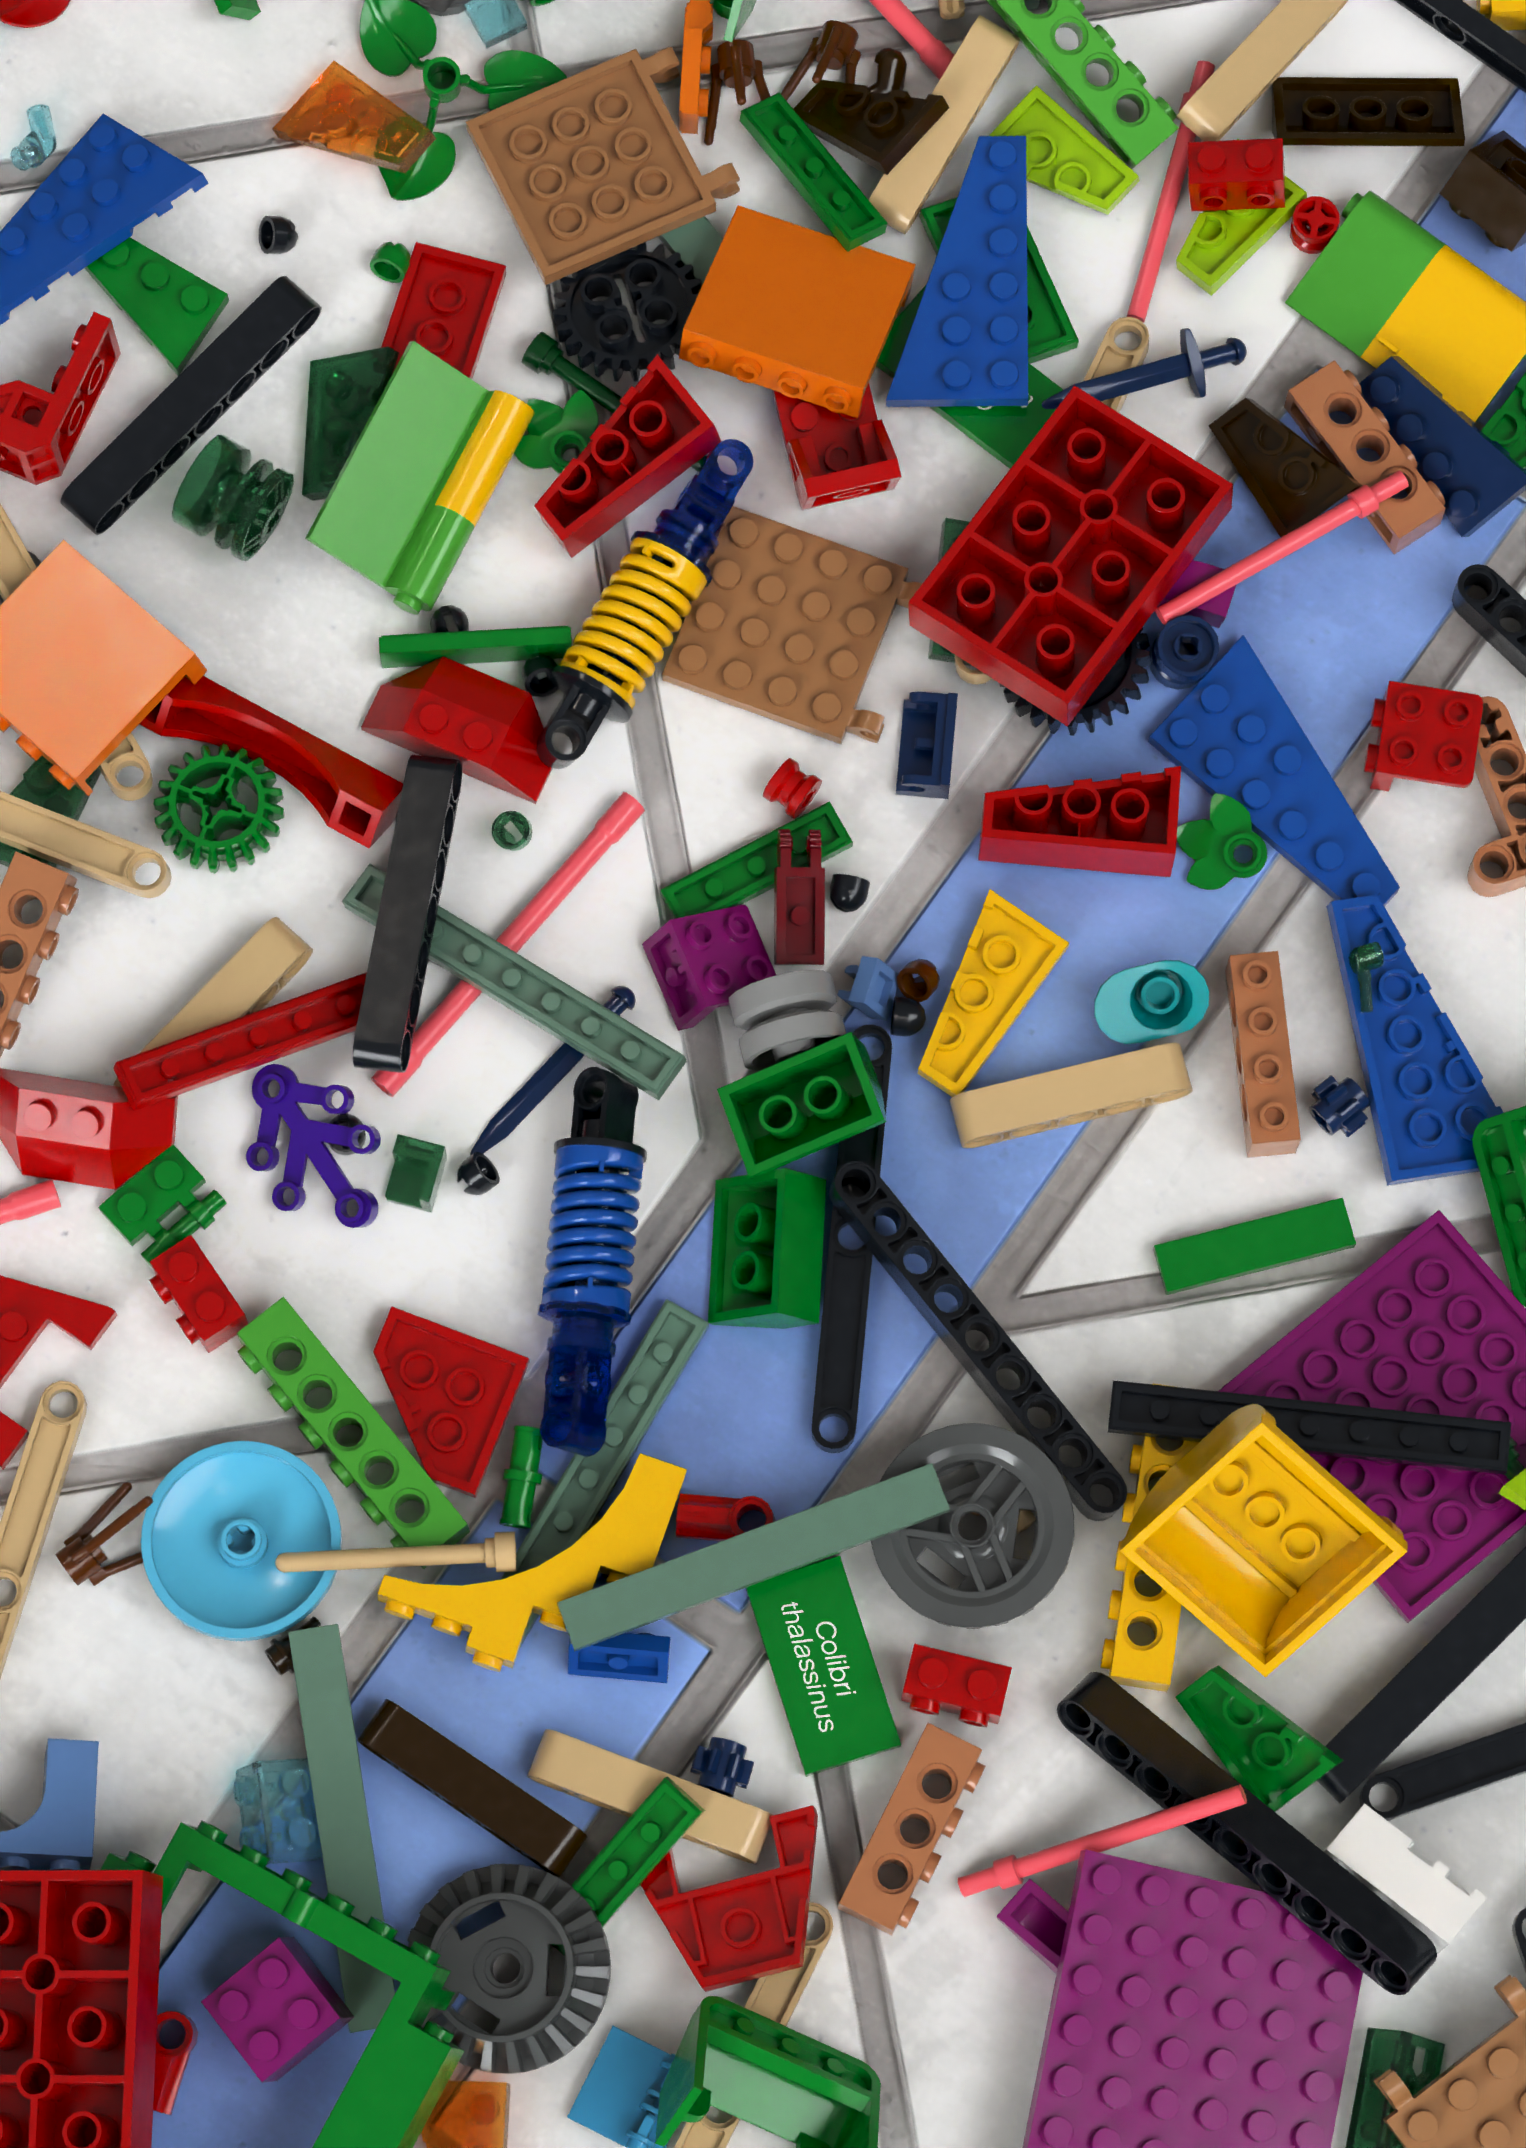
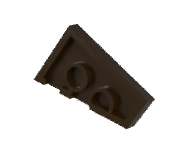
(867, 123)
(1280, 467)

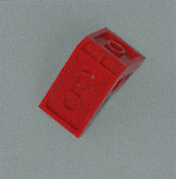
(44, 427)
(835, 453)

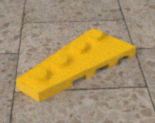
(994, 983)

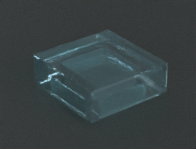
(495, 20)

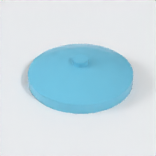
(218, 1534)

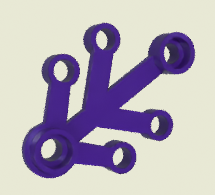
(308, 1140)

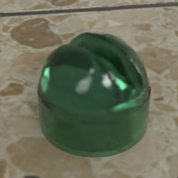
(504, 837)

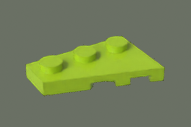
(1066, 155)
(1228, 238)

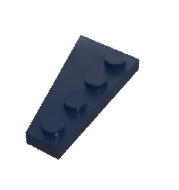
(1449, 450)

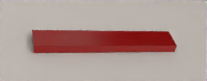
(241, 1043)

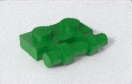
(153, 1195)

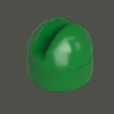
(390, 262)

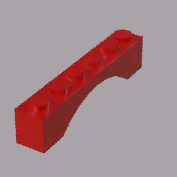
(341, 787)

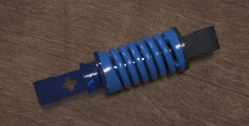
(589, 1258)

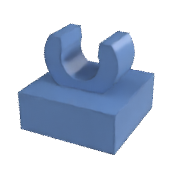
(872, 988)

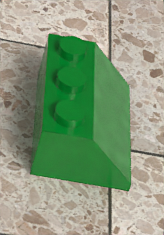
(803, 1104)
(767, 1250)

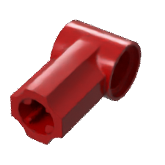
(715, 1516)
(171, 2063)

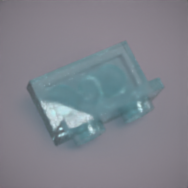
(278, 1810)

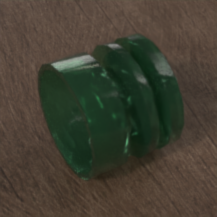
(232, 497)

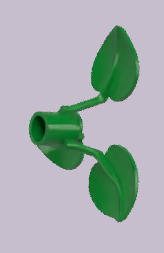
(401, 33)

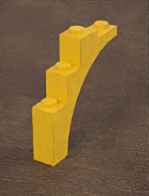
(500, 1610)

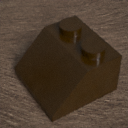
(1492, 190)

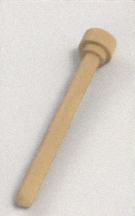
(495, 1552)

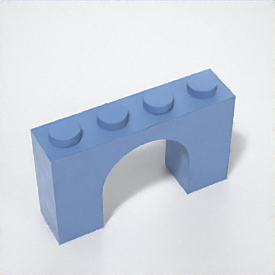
(63, 1826)

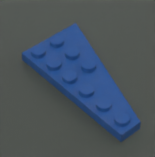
(87, 209)
(974, 312)
(1246, 744)
(1412, 1060)

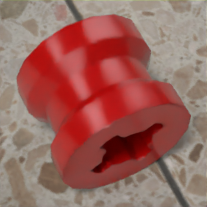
(1317, 214)
(792, 788)

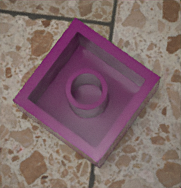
(277, 2009)

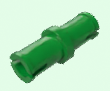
(522, 1477)

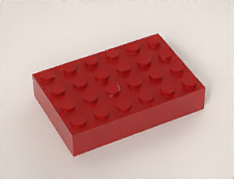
(1070, 555)
(78, 2007)

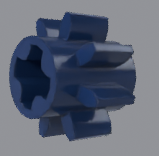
(1339, 1106)
(722, 1766)

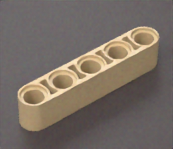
(1255, 65)
(965, 89)
(241, 984)
(1070, 1095)
(625, 1784)

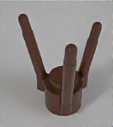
(832, 51)
(736, 69)
(83, 1552)

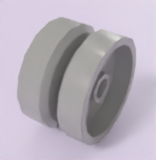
(785, 1016)

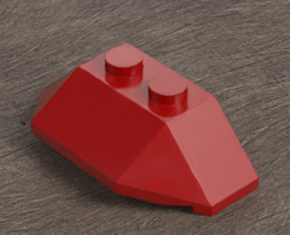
(464, 717)
(80, 1129)

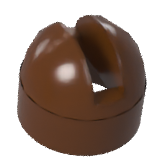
(922, 986)

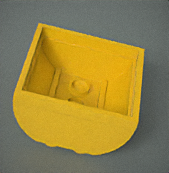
(1259, 1539)

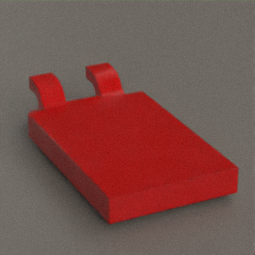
(445, 306)

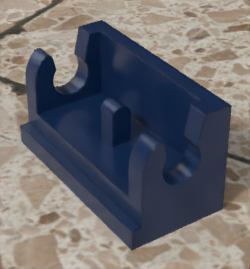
(926, 745)

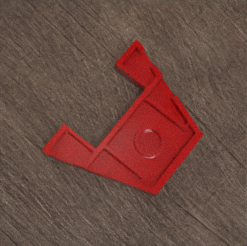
(23, 1317)
(747, 1923)

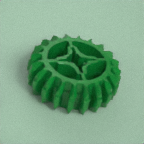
(237, 817)

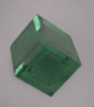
(416, 1173)

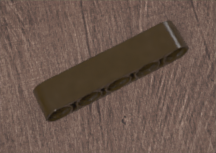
(472, 1788)

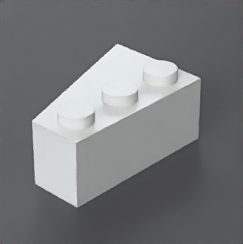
(1404, 1876)

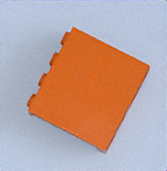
(795, 311)
(81, 665)

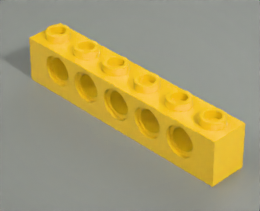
(1129, 1663)

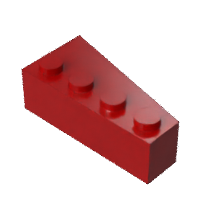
(628, 460)
(1086, 825)

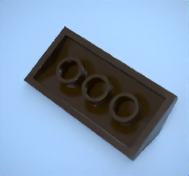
(1367, 111)

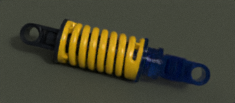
(642, 608)

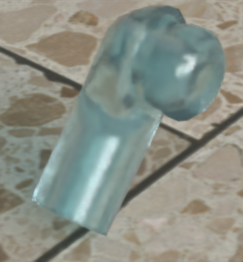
(38, 143)

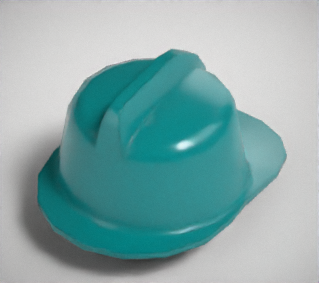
(1151, 1001)

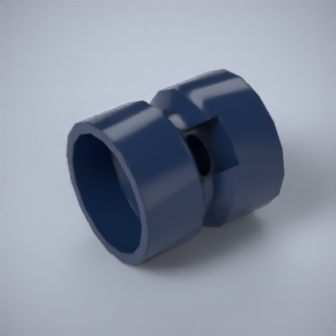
(1183, 652)

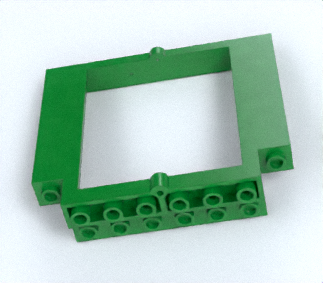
(403, 2062)

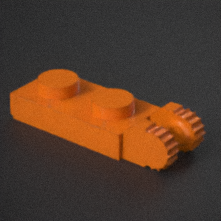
(695, 61)

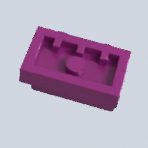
(706, 961)

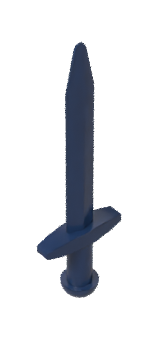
(1188, 364)
(543, 1081)

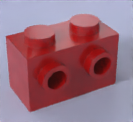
(1236, 174)
(199, 1293)
(955, 1685)

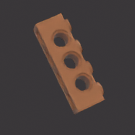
(1332, 390)
(23, 882)
(1262, 1054)
(934, 1754)

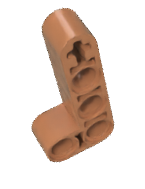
(1499, 793)

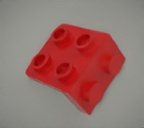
(1424, 736)

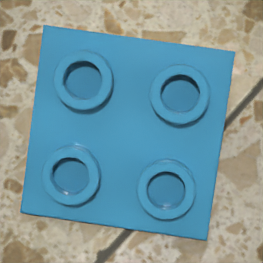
(623, 2091)

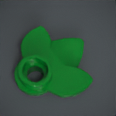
(557, 430)
(1215, 841)

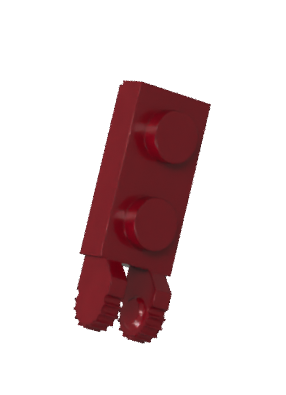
(799, 903)

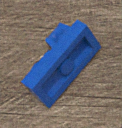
(624, 1657)

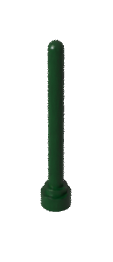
(547, 357)

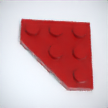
(449, 1394)

